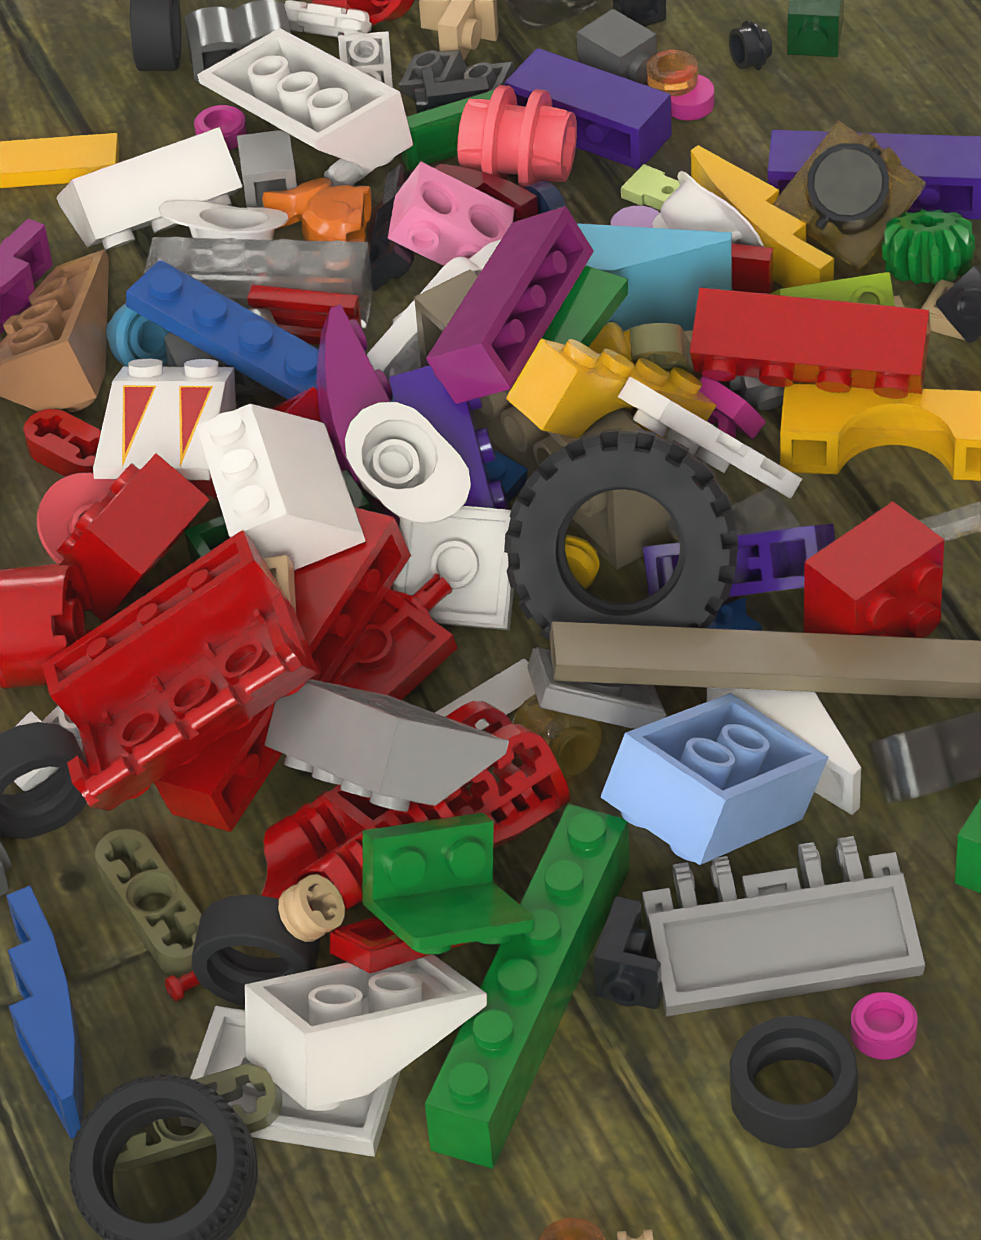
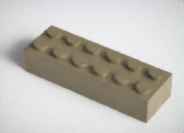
(612, 522)

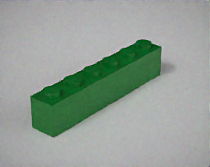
(528, 988)

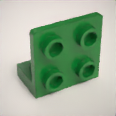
(437, 884)

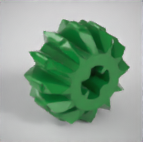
(928, 246)

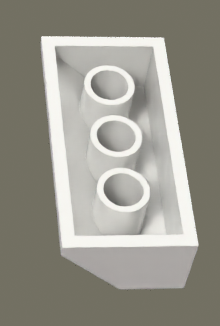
(314, 98)

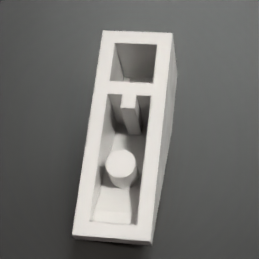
(808, 719)

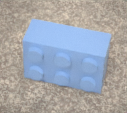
(713, 778)

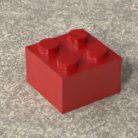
(131, 531)
(877, 579)

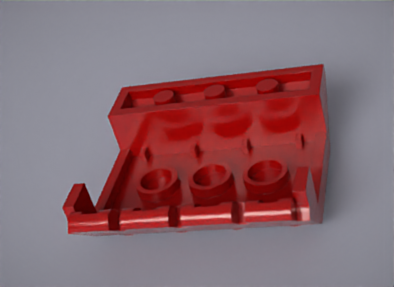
(178, 671)

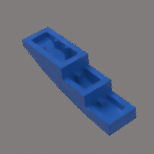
(46, 1015)

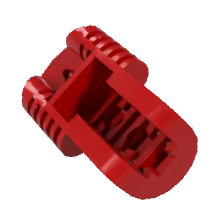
(328, 833)

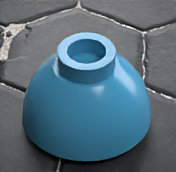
(135, 337)

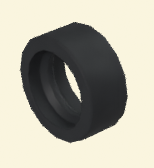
(156, 34)
(46, 806)
(250, 922)
(791, 1040)

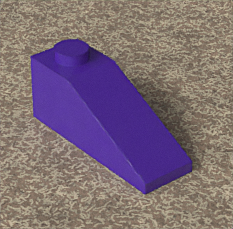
(764, 559)

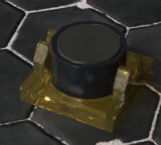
(849, 192)

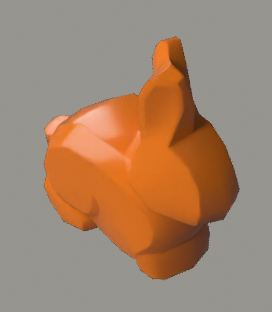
(325, 209)

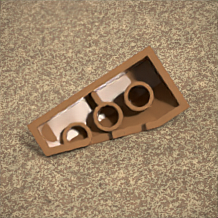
(59, 343)

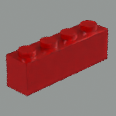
(810, 342)

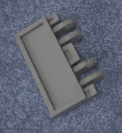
(780, 935)

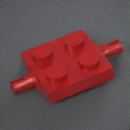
(399, 643)

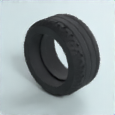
(130, 1109)

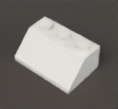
(127, 195)
(280, 483)

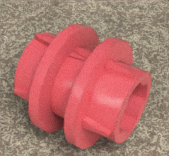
(517, 140)

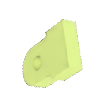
(649, 187)

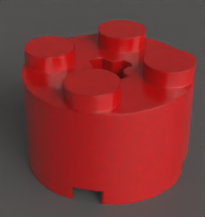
(39, 619)

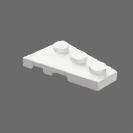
(715, 447)

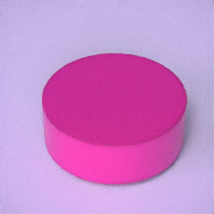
(695, 103)
(228, 118)
(884, 1025)

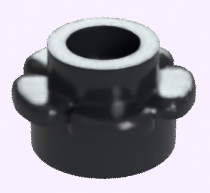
(750, 45)

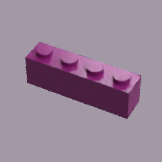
(510, 305)

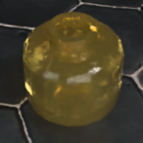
(570, 737)

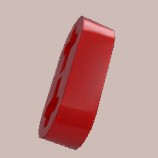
(63, 453)

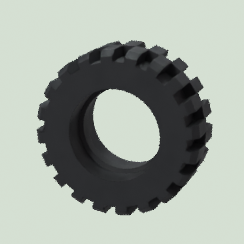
(620, 462)

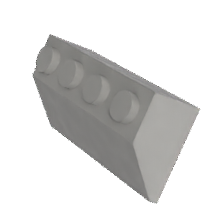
(378, 744)

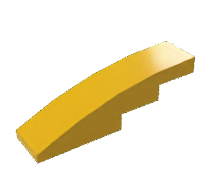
(793, 259)

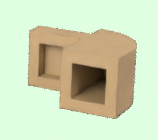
(460, 22)

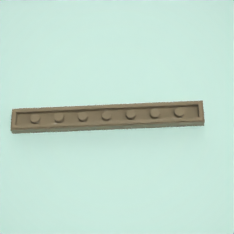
(765, 660)

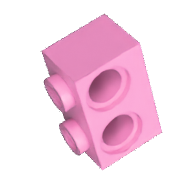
(445, 216)

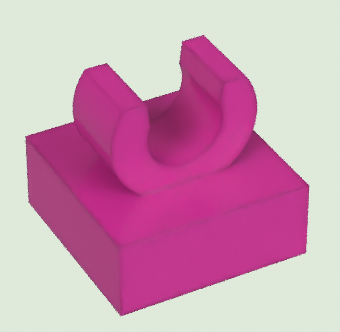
(731, 410)

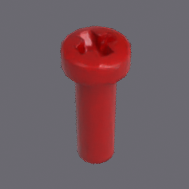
(177, 986)

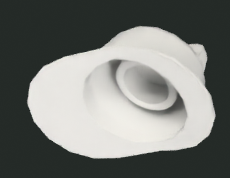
(699, 209)
(223, 221)
(406, 463)

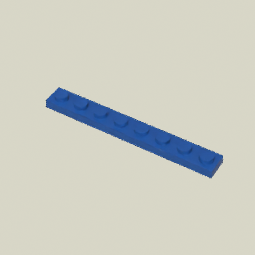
(249, 342)

